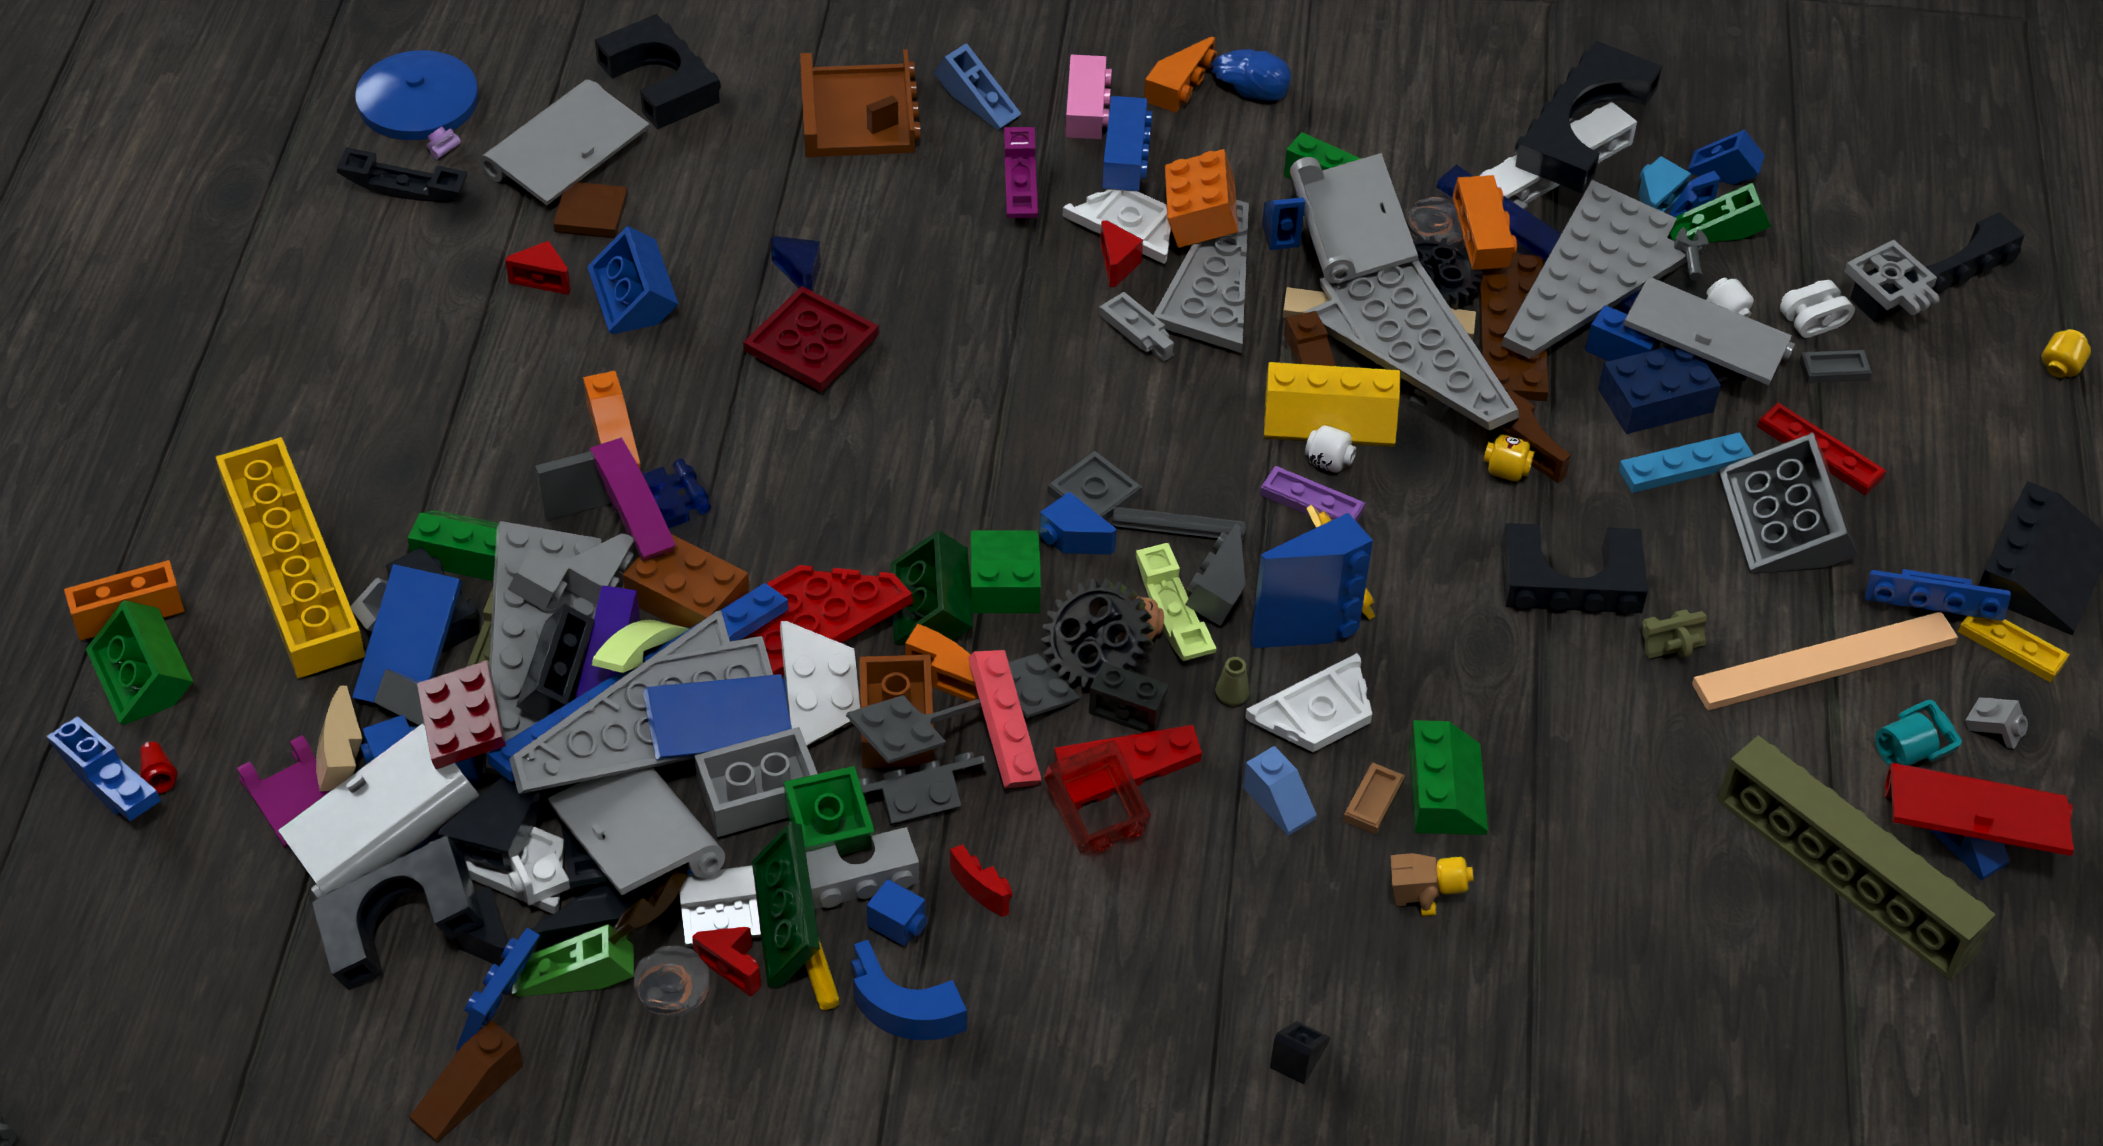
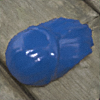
(1254, 74)

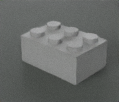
(746, 779)

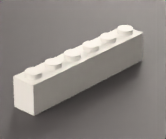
(1603, 130)

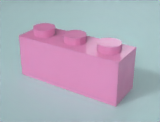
(1087, 97)

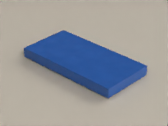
(408, 628)
(714, 714)

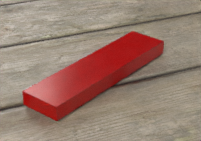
(1841, 460)

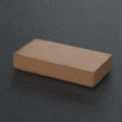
(1374, 798)

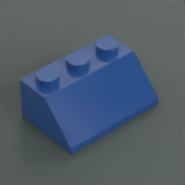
(632, 282)

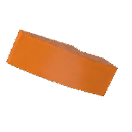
(949, 662)

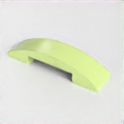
(1163, 584)
(626, 646)

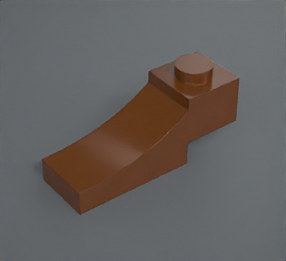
(1308, 339)
(1548, 455)

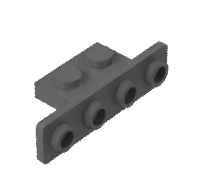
(921, 792)

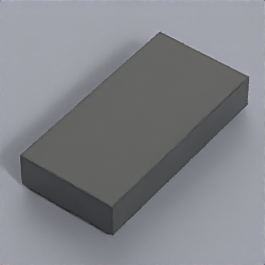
(1835, 366)

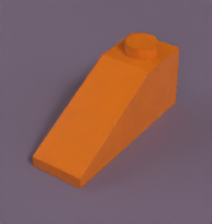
(609, 410)

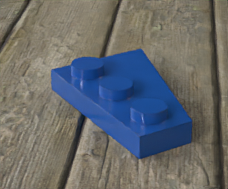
(497, 981)

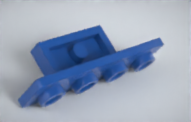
(1937, 593)

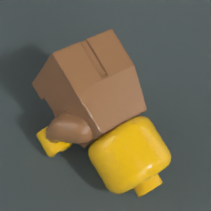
(1421, 878)

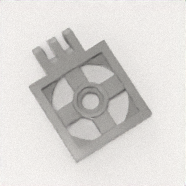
(1911, 296)

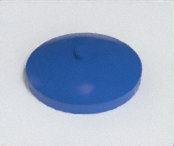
(416, 94)

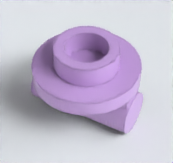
(442, 142)

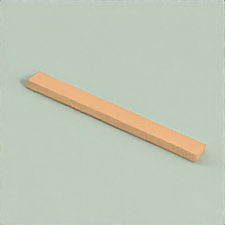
(1824, 661)

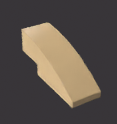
(338, 742)

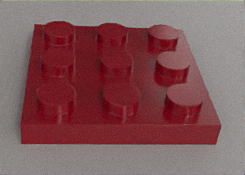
(811, 338)

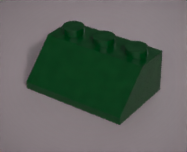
(940, 588)

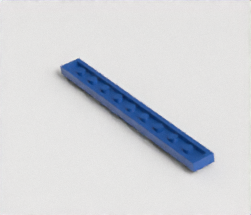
(740, 619)

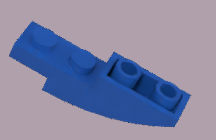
(102, 770)

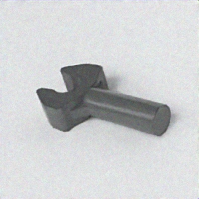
(1692, 250)

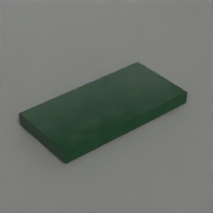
(785, 905)

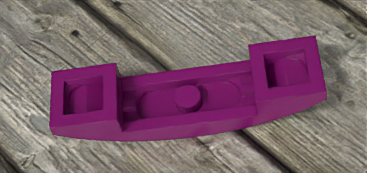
(1020, 172)

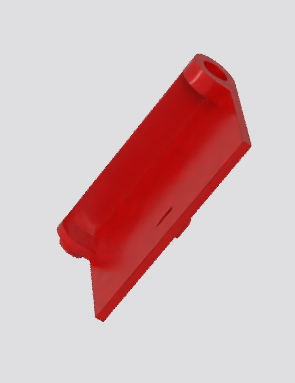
(1980, 808)

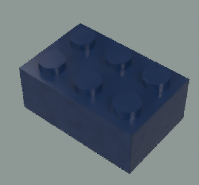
(1658, 388)

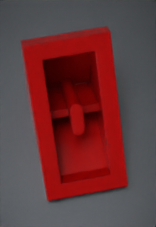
(1120, 252)
(539, 269)

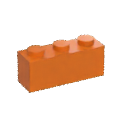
(1484, 222)
(96, 601)

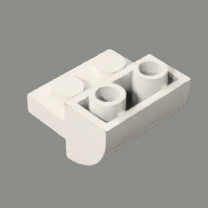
(719, 902)

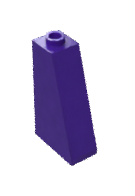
(613, 612)

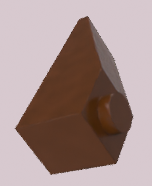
(468, 1081)

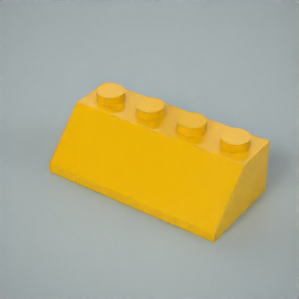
(1344, 398)

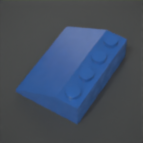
(1312, 586)

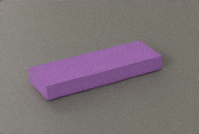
(1301, 492)

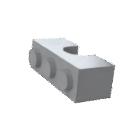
(838, 881)

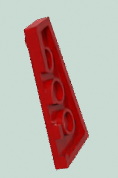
(1144, 754)

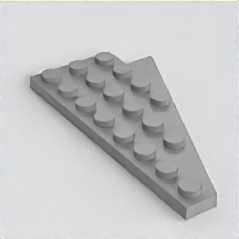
(1595, 263)
(1410, 328)
(518, 623)
(613, 728)

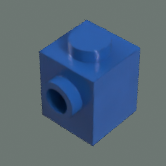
(896, 912)

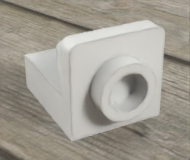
(538, 878)

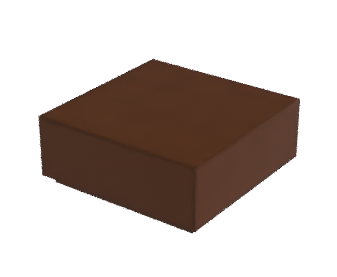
(882, 114)

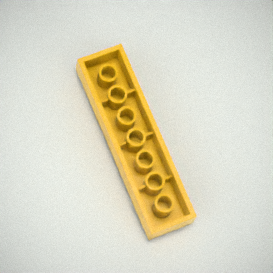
(290, 558)

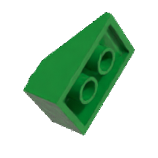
(1005, 571)

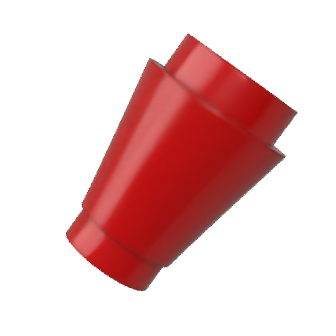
(157, 767)

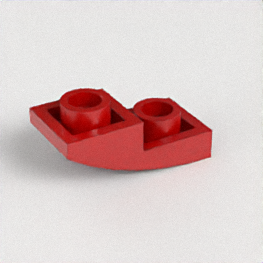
(980, 884)

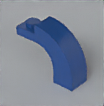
(903, 1011)

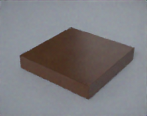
(591, 209)

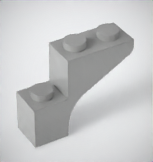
(546, 577)

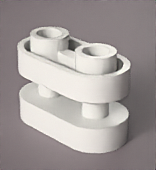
(1816, 308)

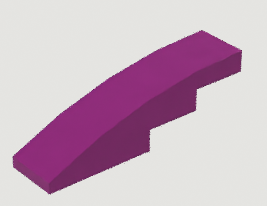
(632, 499)

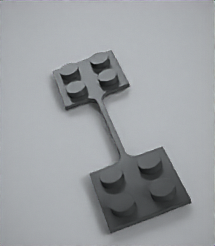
(902, 731)

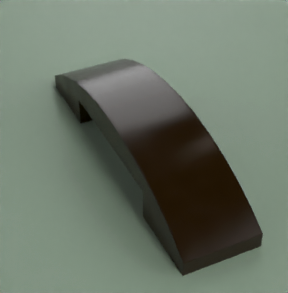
(647, 910)

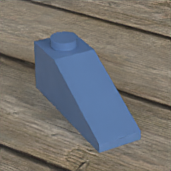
(975, 87)

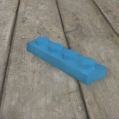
(1683, 462)

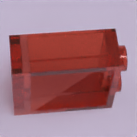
(1086, 763)

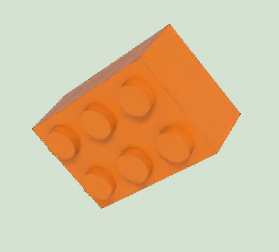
(1201, 198)

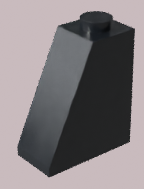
(495, 825)

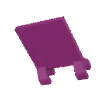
(286, 792)

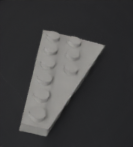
(1210, 289)

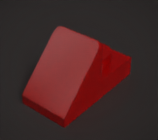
(726, 955)

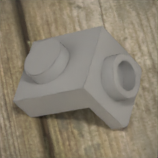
(1999, 717)

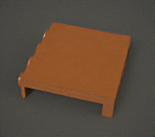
(837, 109)

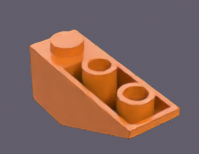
(1177, 75)

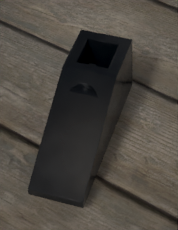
(586, 913)

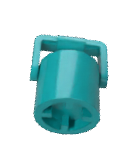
(1916, 737)

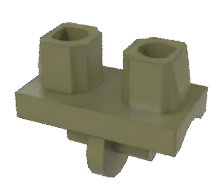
(1673, 635)

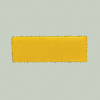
(2016, 645)

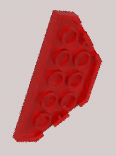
(831, 605)

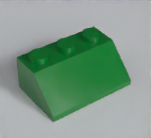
(458, 541)
(138, 662)
(1446, 780)

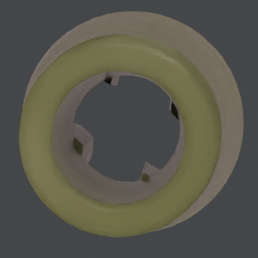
(1233, 683)

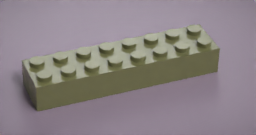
(1855, 858)

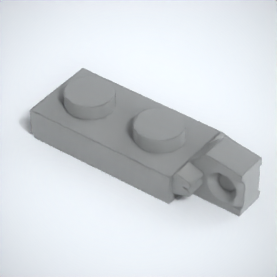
(1138, 325)

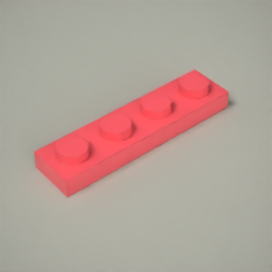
(1004, 719)

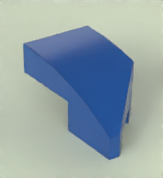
(1697, 193)

